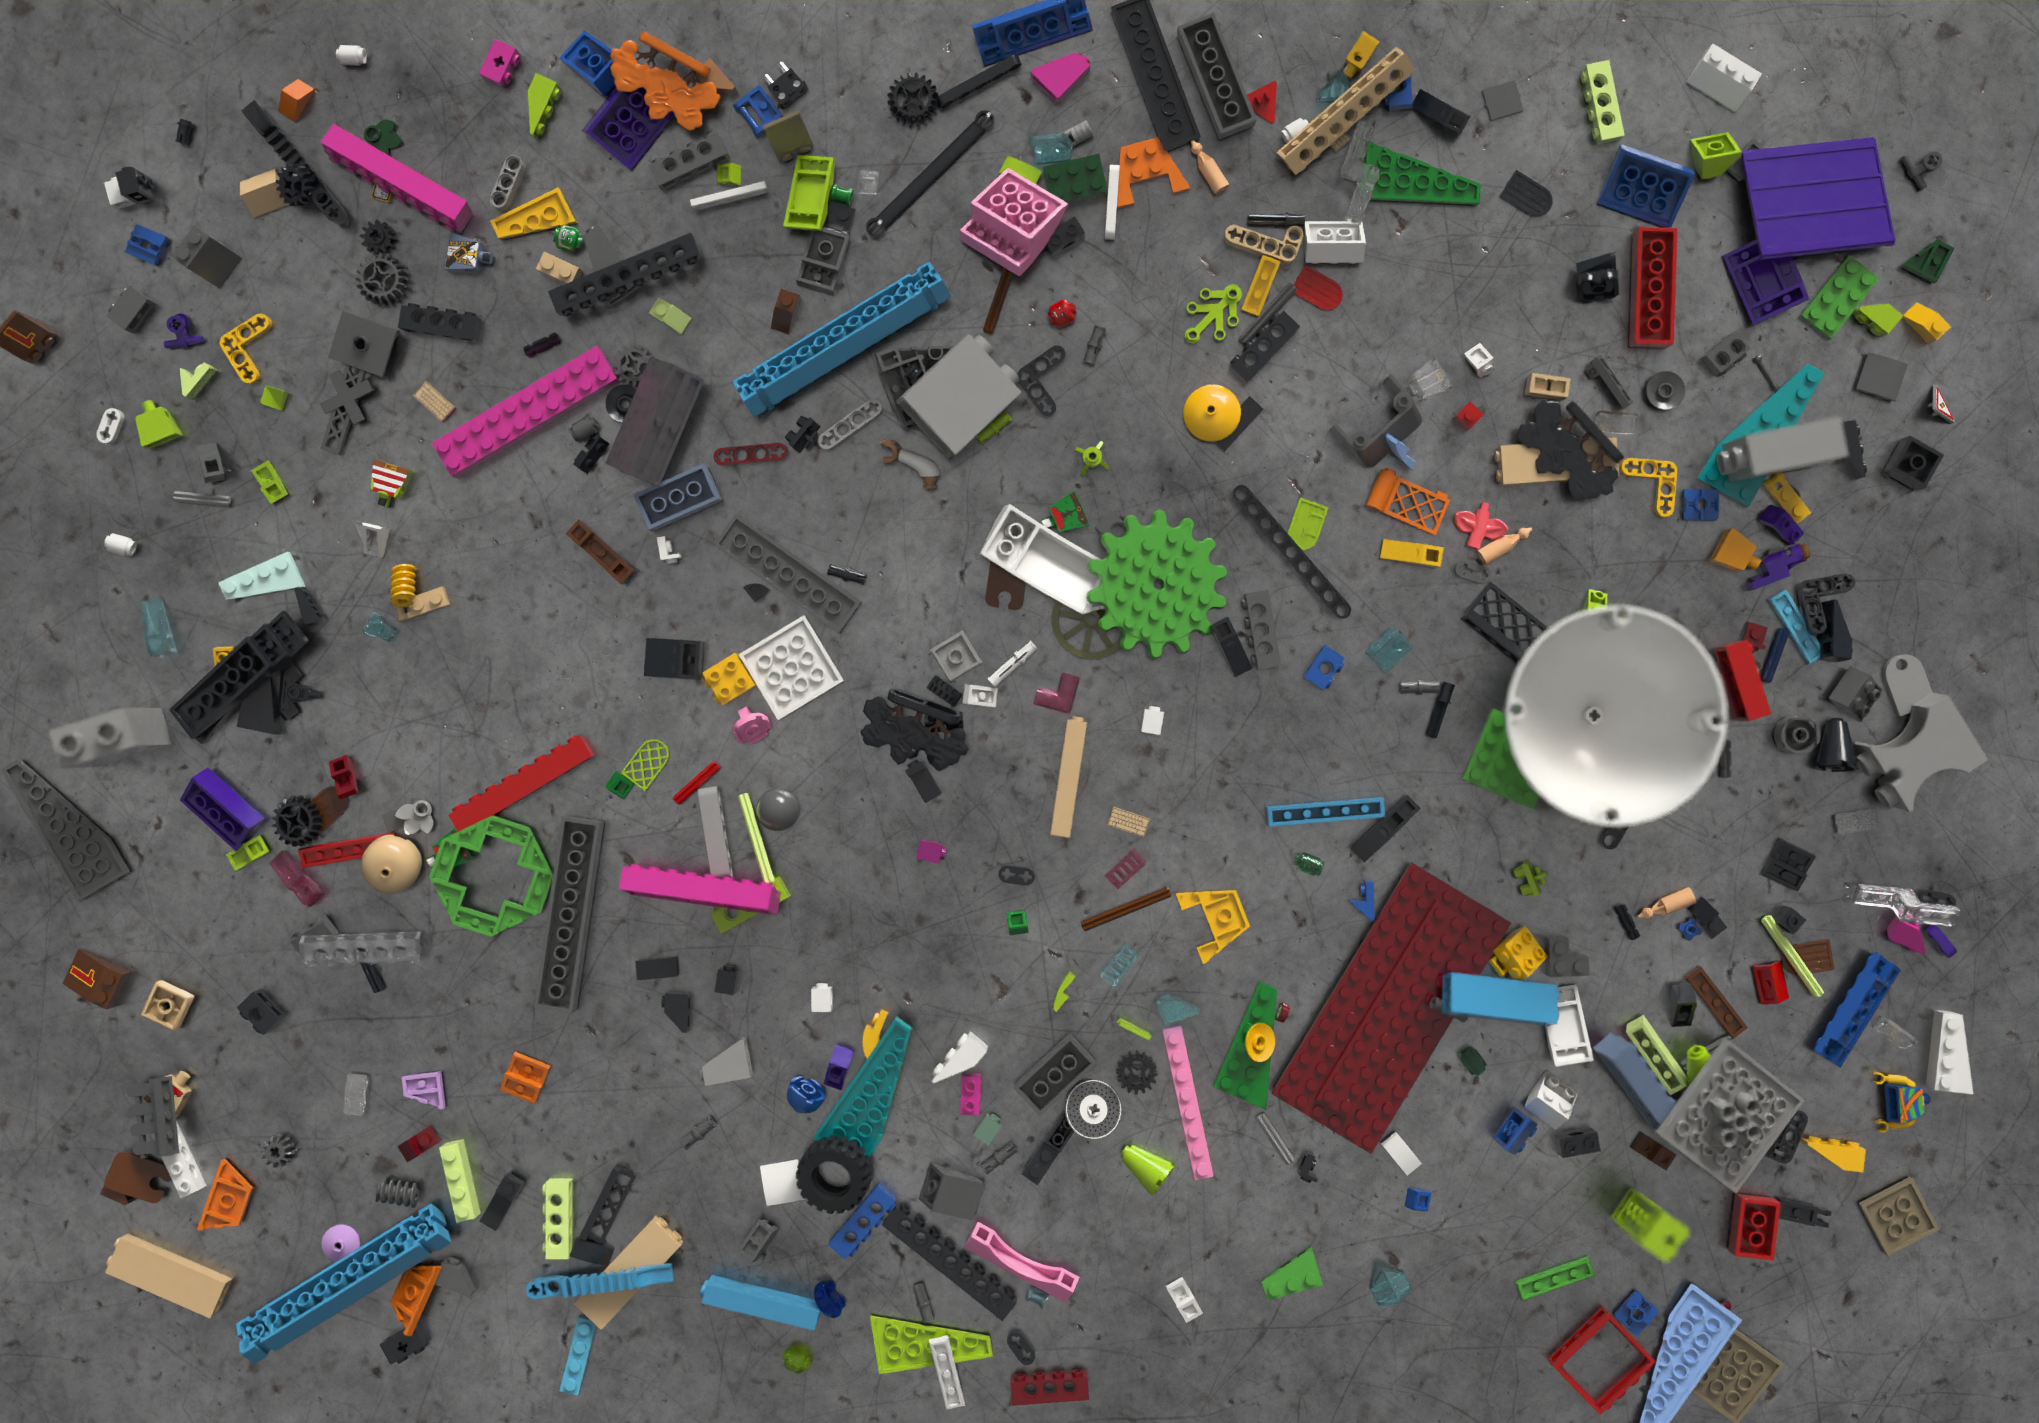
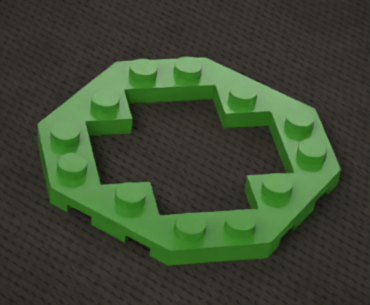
(472, 838)

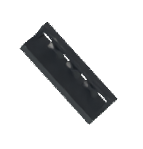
(600, 1205)

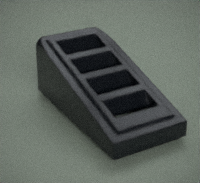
(307, 608)

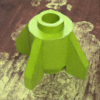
(1092, 463)

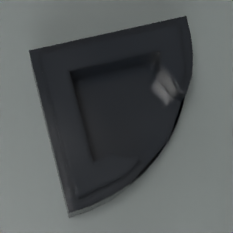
(756, 591)

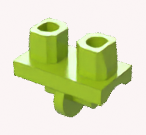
(1533, 886)

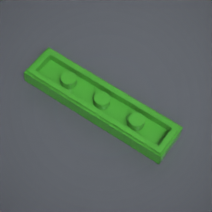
(1554, 1278)

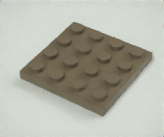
(1738, 1377)

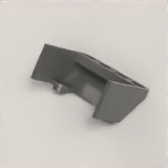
(1372, 450)

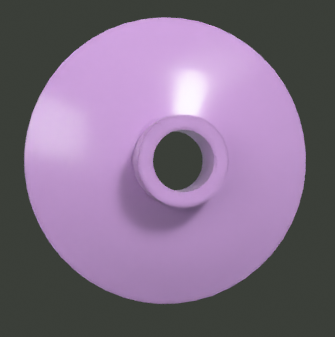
(345, 1236)

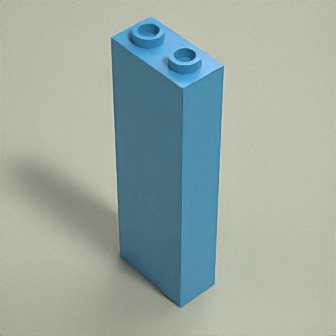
(1500, 999)
(760, 1302)

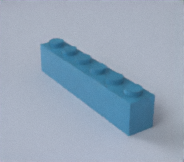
(1325, 811)

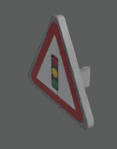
(1940, 406)

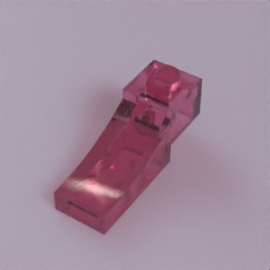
(296, 879)

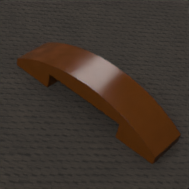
(600, 551)

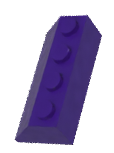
(221, 808)

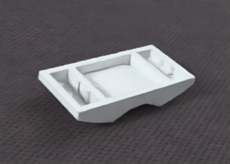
(1569, 1038)

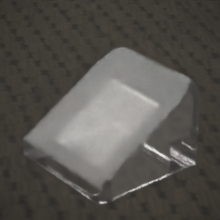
(868, 182)

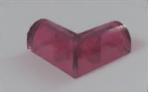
(1059, 700)

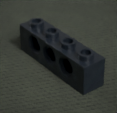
(409, 322)
(1247, 372)

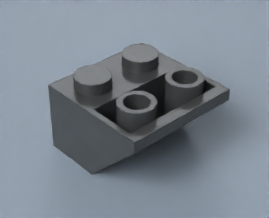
(1856, 693)

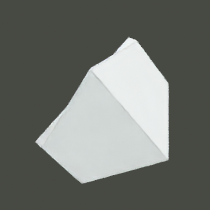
(373, 538)

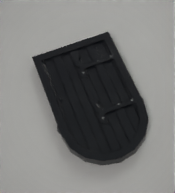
(1527, 195)

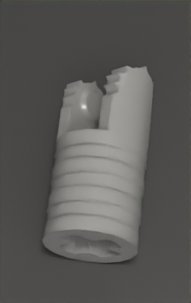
(1080, 132)

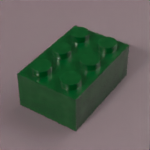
(1076, 179)

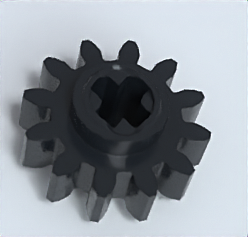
(372, 232)

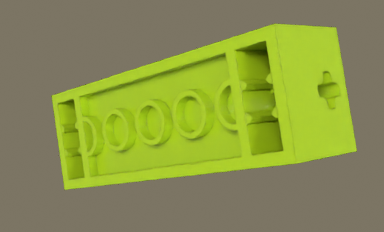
(1649, 1225)

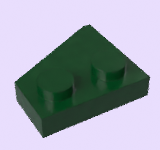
(1930, 261)

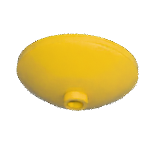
(1214, 425)

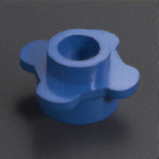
(1684, 928)

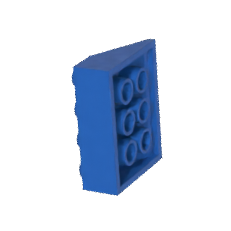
(1646, 186)

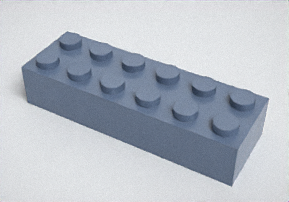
(1636, 1079)

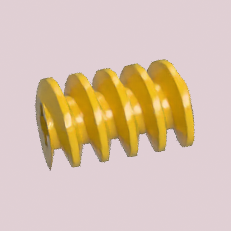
(402, 585)

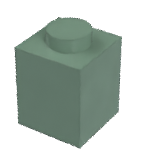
(988, 1128)

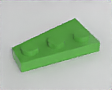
(1294, 1277)

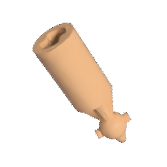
(1209, 169)
(1501, 546)
(1670, 904)

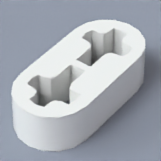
(110, 426)

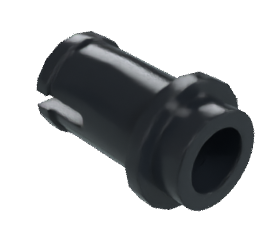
(183, 131)

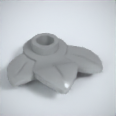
(413, 819)

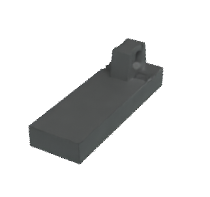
(1600, 368)

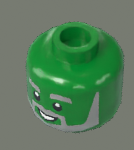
(567, 238)

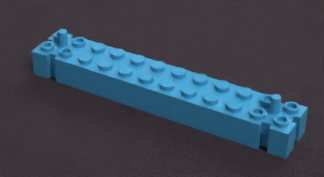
(841, 339)
(342, 1283)

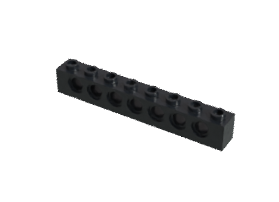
(560, 295)
(999, 1308)

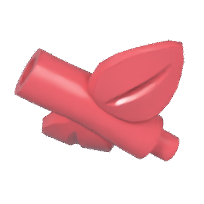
(1479, 526)

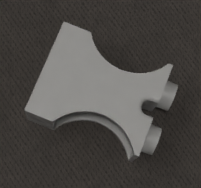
(1929, 743)

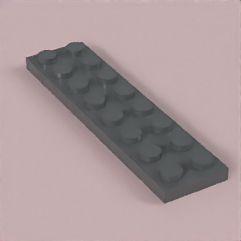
(787, 573)

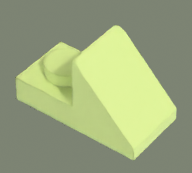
(670, 315)
(194, 383)

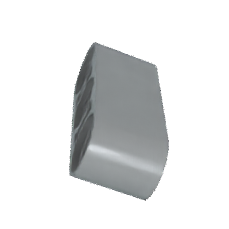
(507, 174)

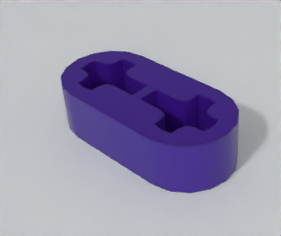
(1941, 941)

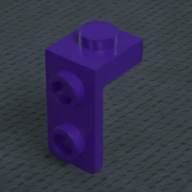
(1783, 524)

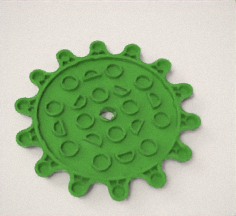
(1129, 589)

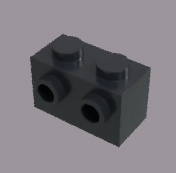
(135, 185)

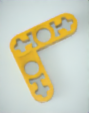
(239, 343)
(1662, 478)

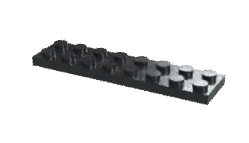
(1155, 73)

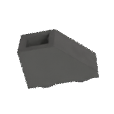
(210, 463)

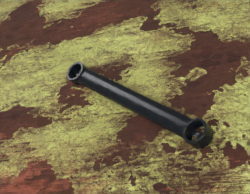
(930, 174)

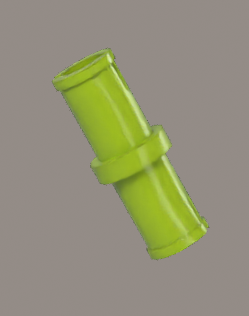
(993, 427)

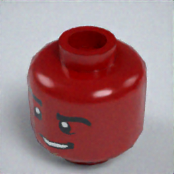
(1062, 313)

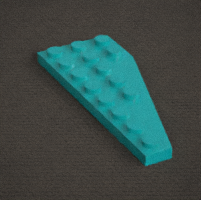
(1777, 412)
(868, 1098)

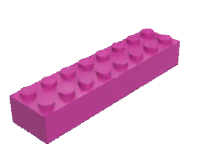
(396, 178)
(700, 890)

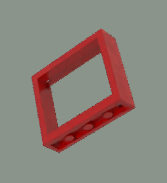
(1579, 1338)

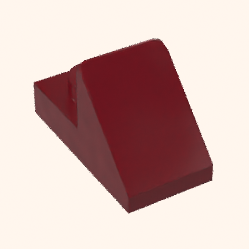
(418, 1144)

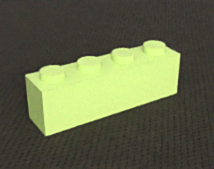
(1656, 1055)
(460, 1180)

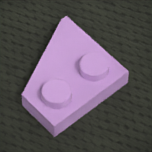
(425, 1088)

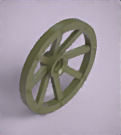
(1085, 654)

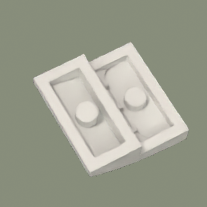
(780, 1183)

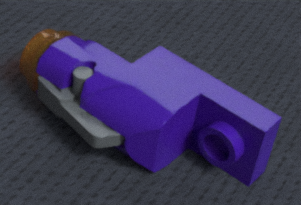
(1777, 564)

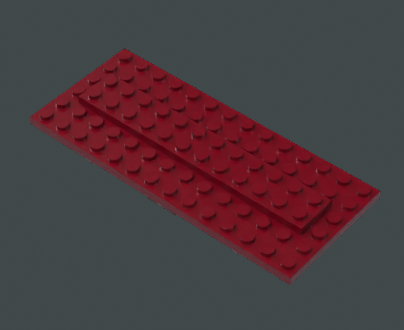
(1379, 1016)

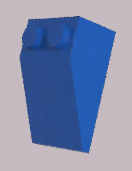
(591, 62)
(1515, 1131)

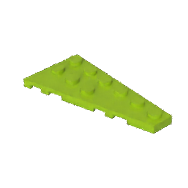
(906, 1344)

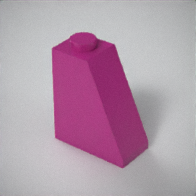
(1061, 75)

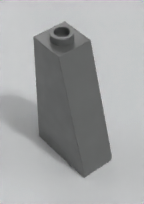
(603, 254)

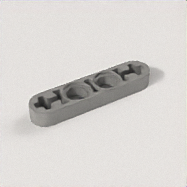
(852, 427)

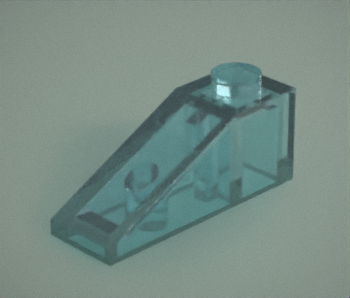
(156, 628)

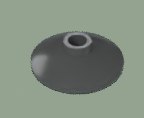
(1674, 386)

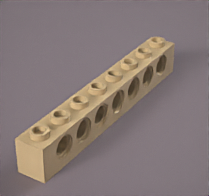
(1349, 100)

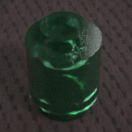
(1309, 864)
(1472, 1061)

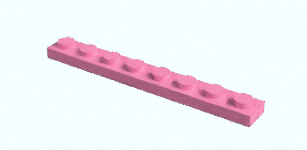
(1187, 1102)

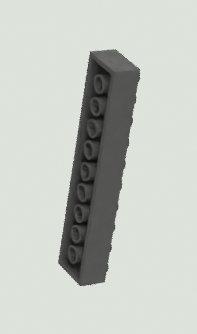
(569, 914)

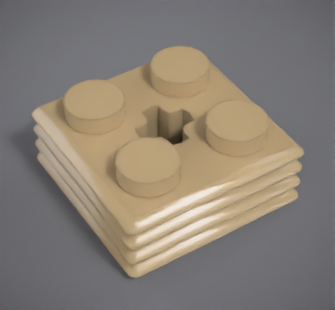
(157, 1011)

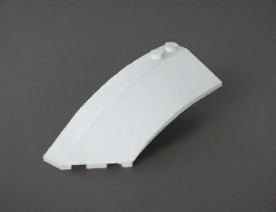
(1041, 559)

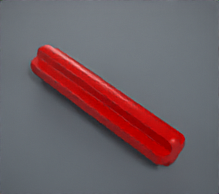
(696, 783)

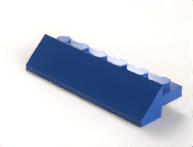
(1030, 28)
(1856, 1009)

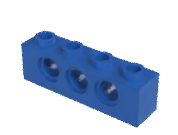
(846, 1247)

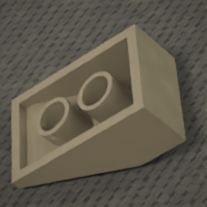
(788, 136)

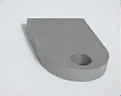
(1905, 685)

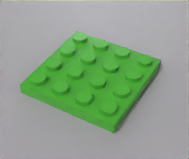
(1495, 767)

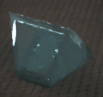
(1334, 88)
(1390, 1287)

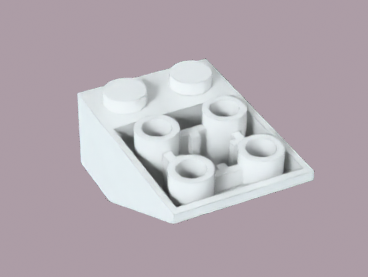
(965, 1056)

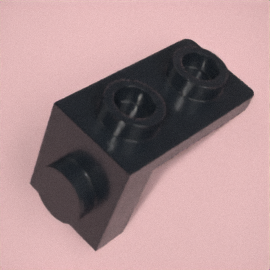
(922, 780)

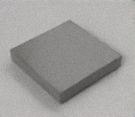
(956, 656)

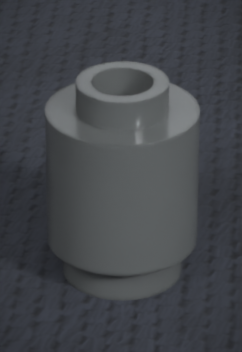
(583, 428)

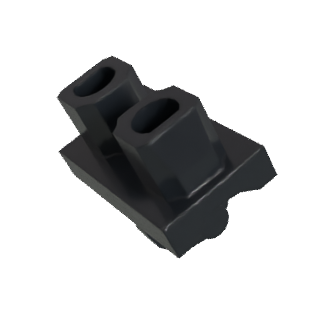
(805, 435)

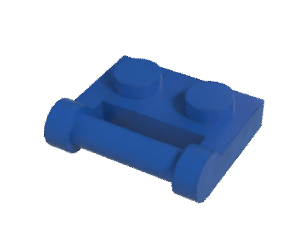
(762, 105)

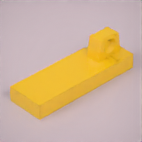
(1261, 285)

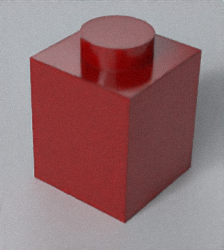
(1468, 416)

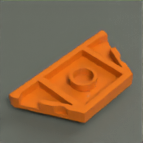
(226, 1199)
(413, 1295)

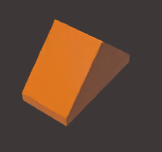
(294, 99)

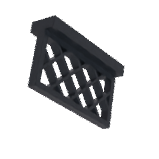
(1492, 633)

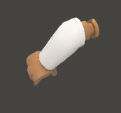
(923, 465)

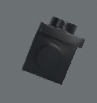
(1308, 1163)

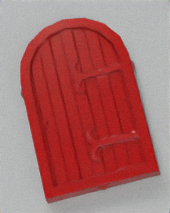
(1318, 289)

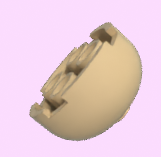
(391, 864)

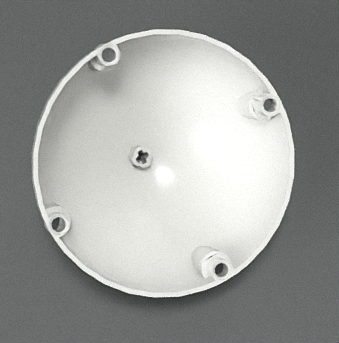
(1648, 697)

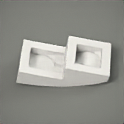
(1401, 1153)
(1184, 1299)

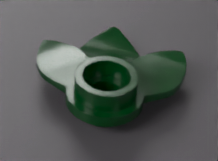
(385, 139)

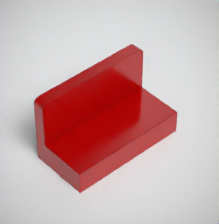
(1771, 983)

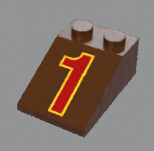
(25, 336)
(96, 979)

